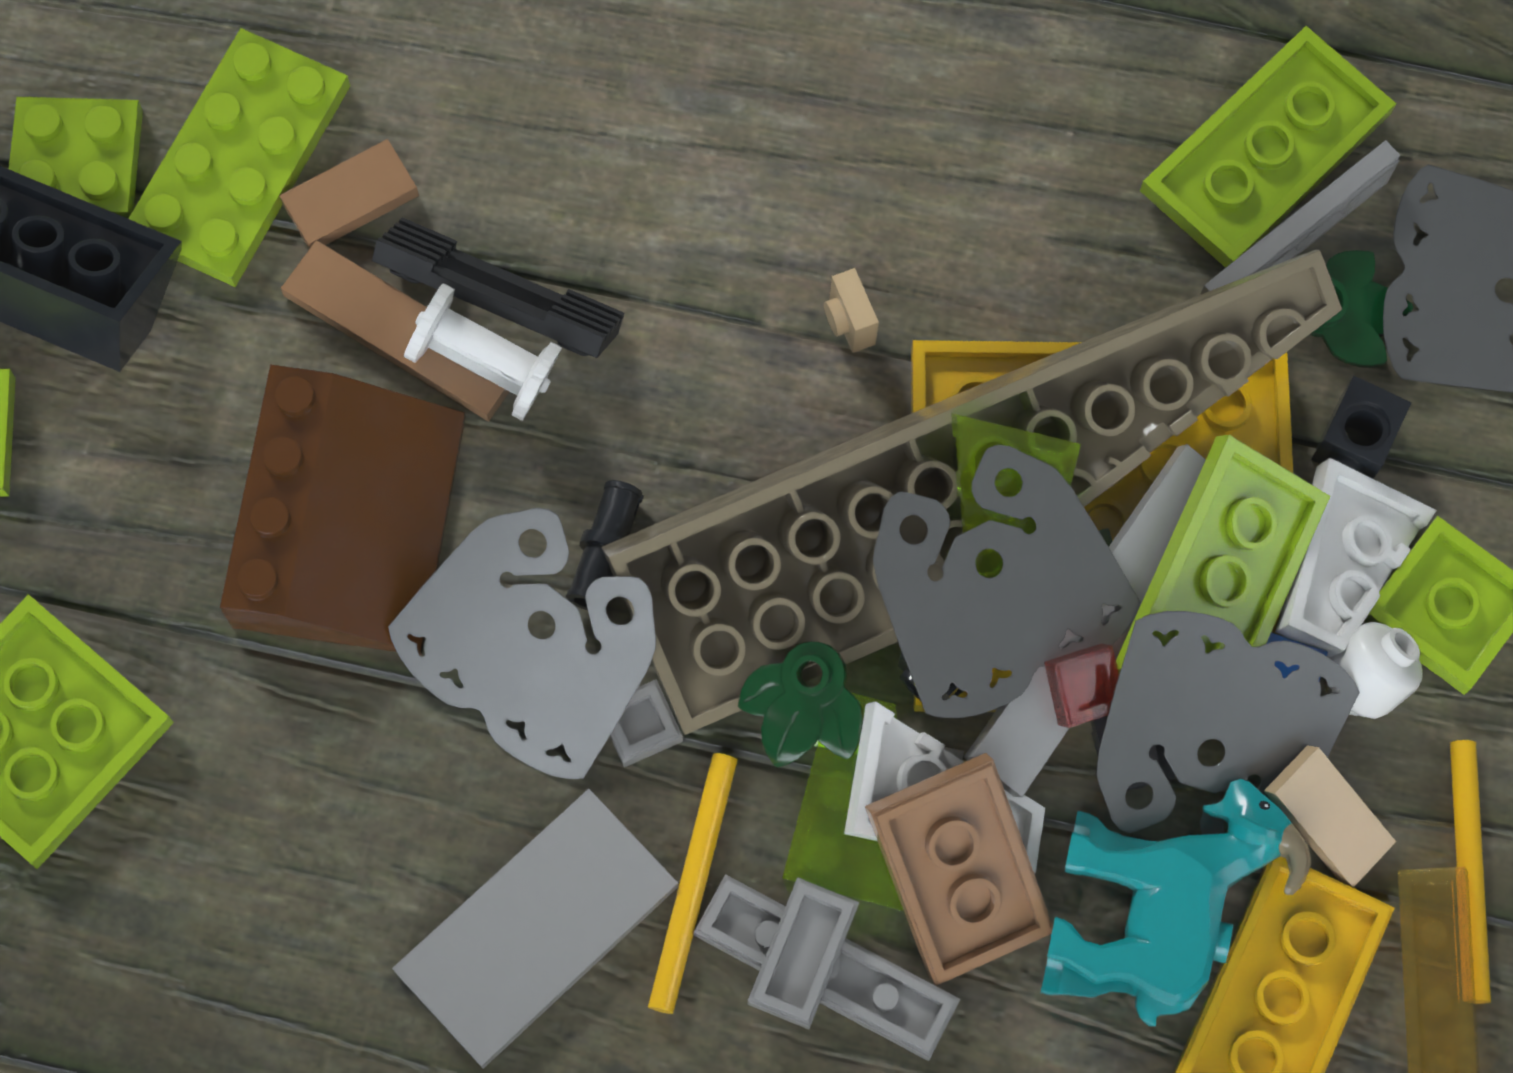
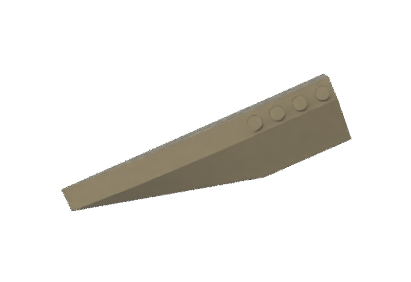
(796, 548)

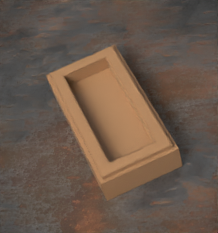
(349, 195)

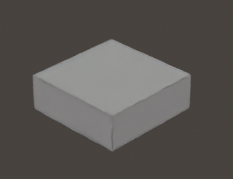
(645, 726)

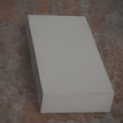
(803, 953)

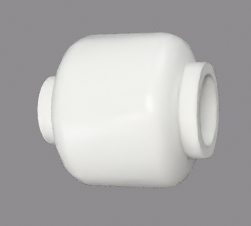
(1382, 665)

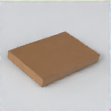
(960, 868)

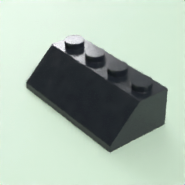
(79, 271)

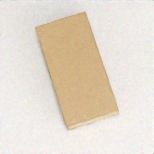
(1330, 816)

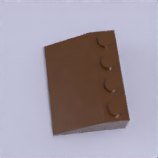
(340, 509)

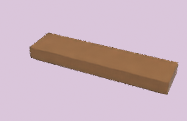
(384, 323)

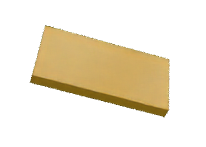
(1287, 977)

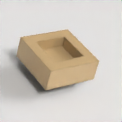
(851, 311)

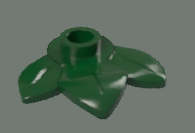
(1357, 329)
(803, 714)

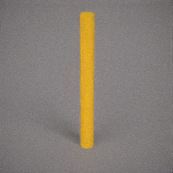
(1470, 854)
(692, 883)

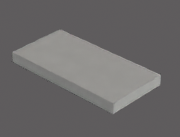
(535, 928)

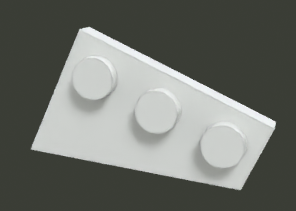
(1349, 557)
(897, 757)

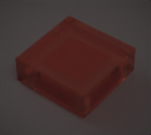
(1082, 684)

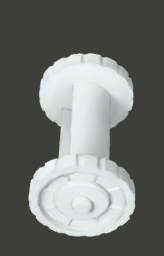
(482, 351)

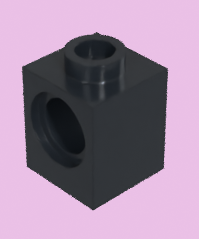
(1370, 410)

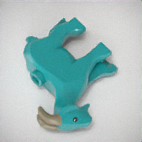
(1175, 903)

